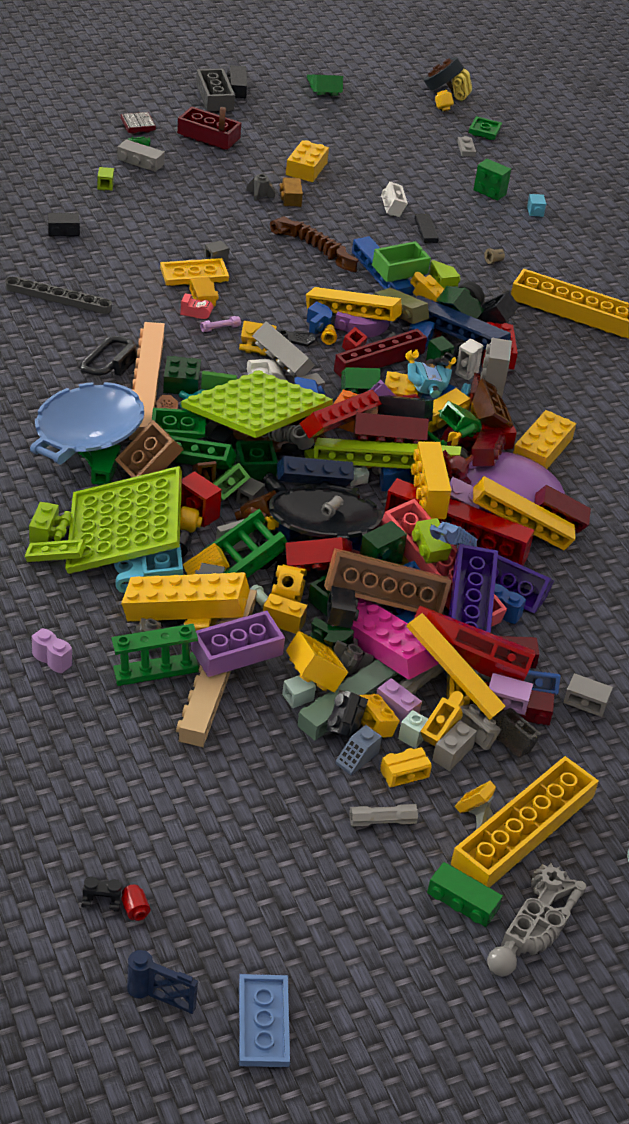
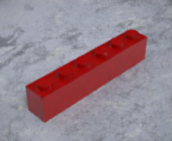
(339, 413)

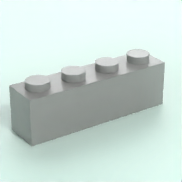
(283, 350)

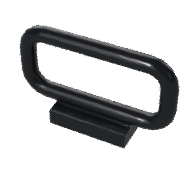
(119, 363)

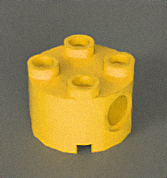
(289, 575)

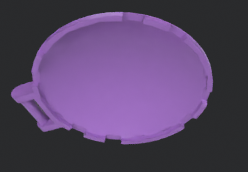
(515, 474)

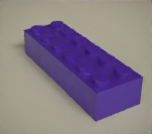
(473, 586)

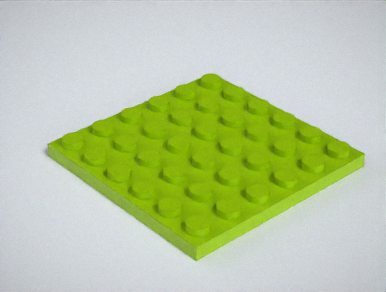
(256, 403)
(126, 519)

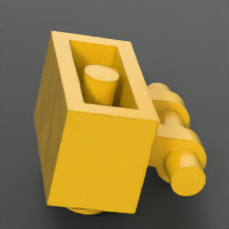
(247, 338)

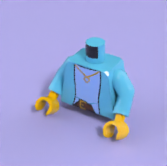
(428, 377)

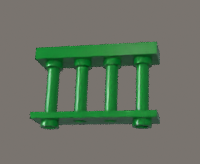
(260, 555)
(156, 668)

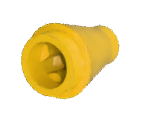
(329, 335)

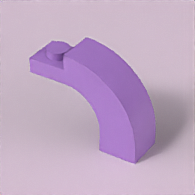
(368, 326)

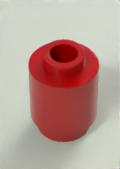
(135, 902)

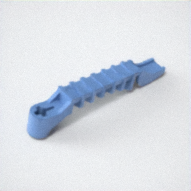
(452, 534)

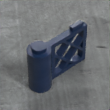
(145, 977)

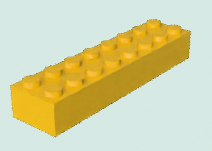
(572, 302)
(524, 822)

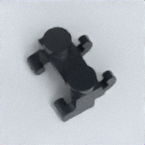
(94, 887)

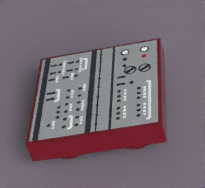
(138, 122)

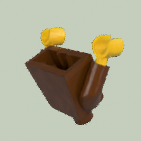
(258, 503)

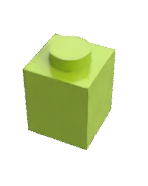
(105, 178)

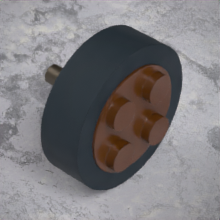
(443, 74)

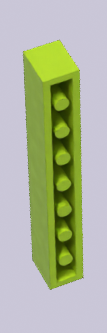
(371, 452)

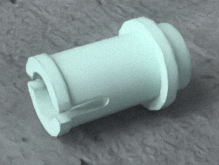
(261, 597)

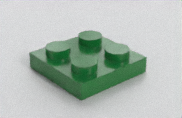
(485, 128)

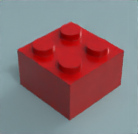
(201, 495)

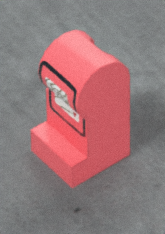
(195, 308)

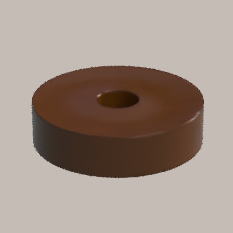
(222, 116)

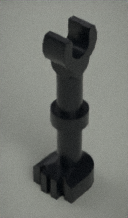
(440, 361)

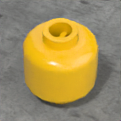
(444, 100)
(190, 519)

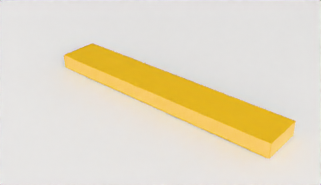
(456, 666)

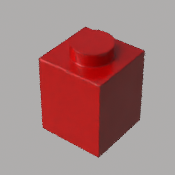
(354, 339)

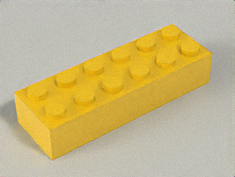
(186, 596)

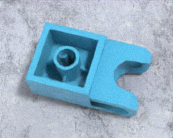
(158, 564)

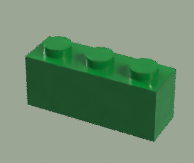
(464, 894)

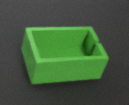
(401, 261)

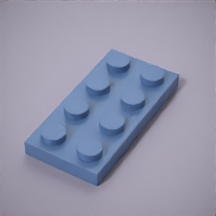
(264, 1021)

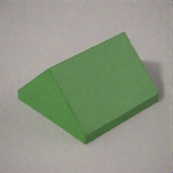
(212, 379)

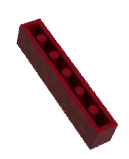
(381, 352)

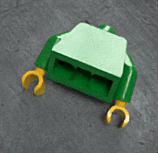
(459, 420)

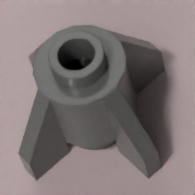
(261, 186)
(352, 656)

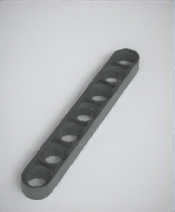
(58, 295)

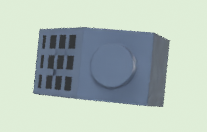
(359, 750)

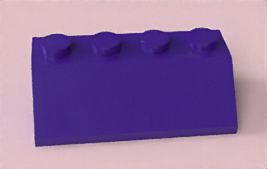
(524, 581)

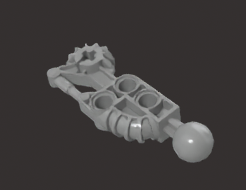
(537, 922)

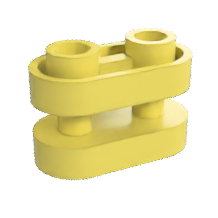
(462, 85)

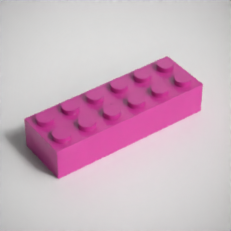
(390, 640)

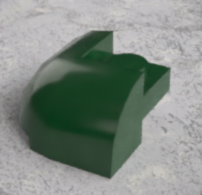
(329, 635)

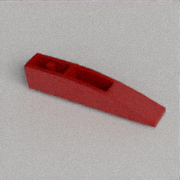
(482, 649)

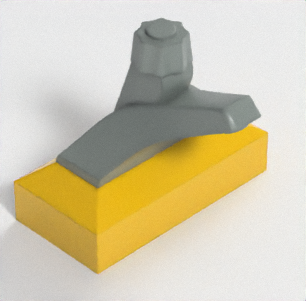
(478, 802)

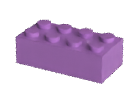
(238, 643)

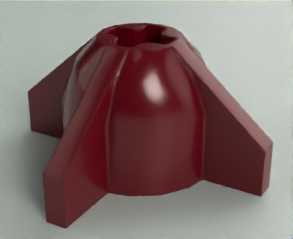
(458, 466)

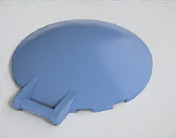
(86, 419)

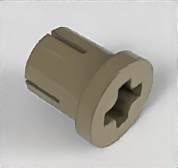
(494, 255)

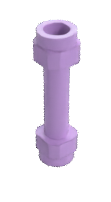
(207, 326)

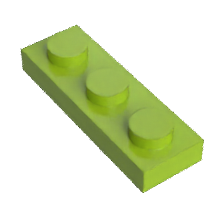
(55, 550)

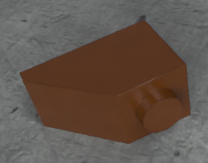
(206, 469)

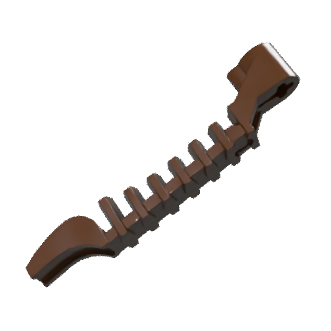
(329, 247)

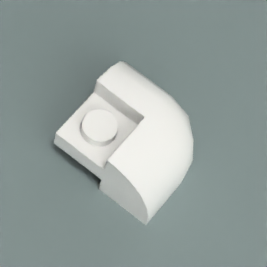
(267, 366)

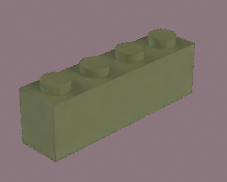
(412, 308)

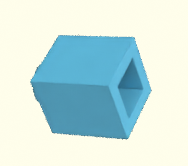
(536, 205)

